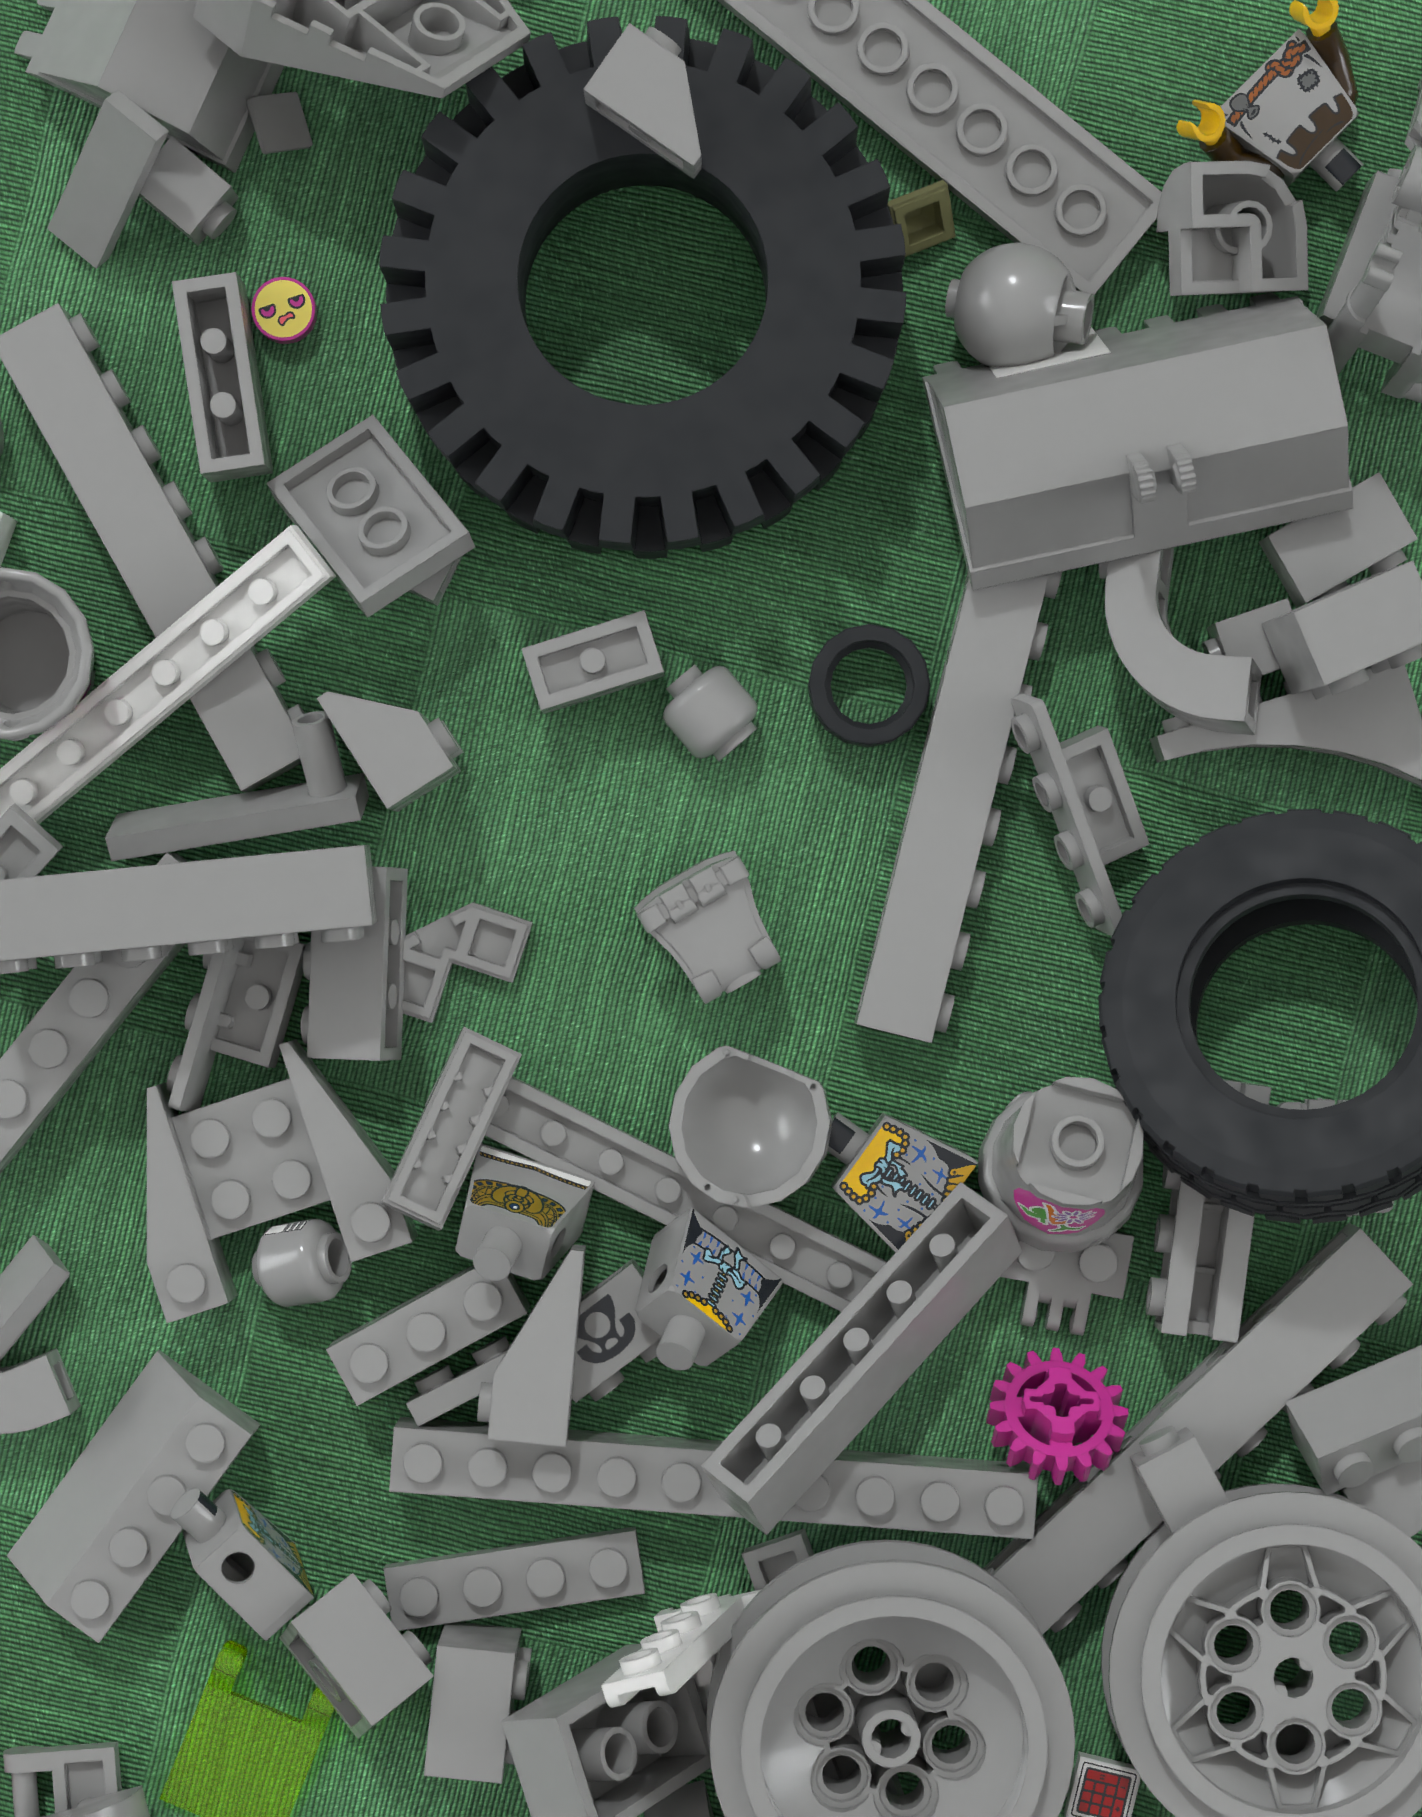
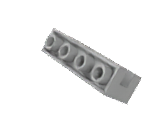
(1202, 1257)

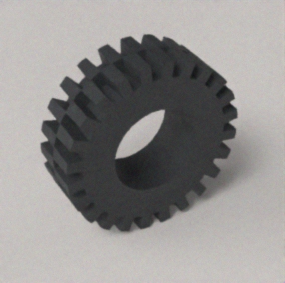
(679, 467)

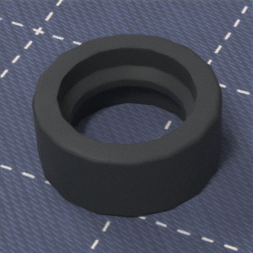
(881, 639)

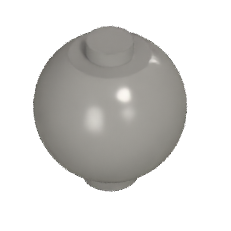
(1017, 306)

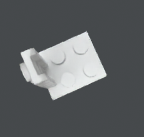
(682, 1648)

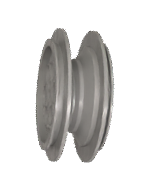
(1225, 1572)
(920, 1611)

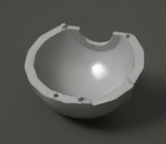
(748, 1128)

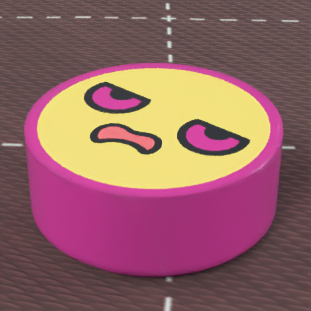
(284, 310)

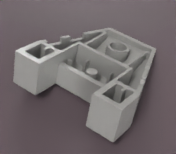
(386, 43)

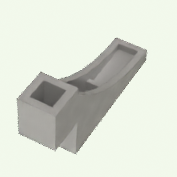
(1366, 724)

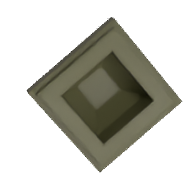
(924, 217)

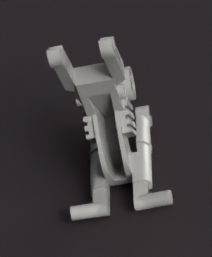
(1386, 304)

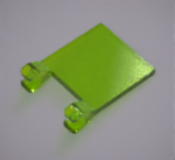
(243, 1753)

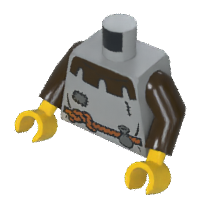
(1290, 106)

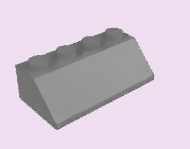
(115, 1504)

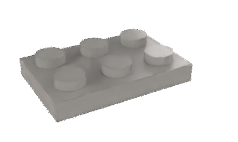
(371, 515)

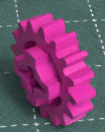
(1057, 1416)

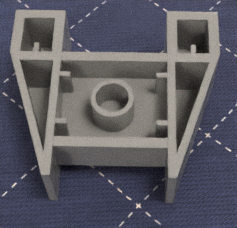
(253, 1164)

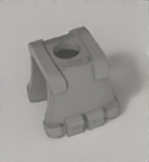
(710, 925)

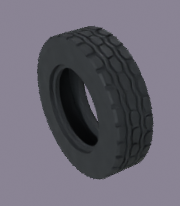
(1169, 947)

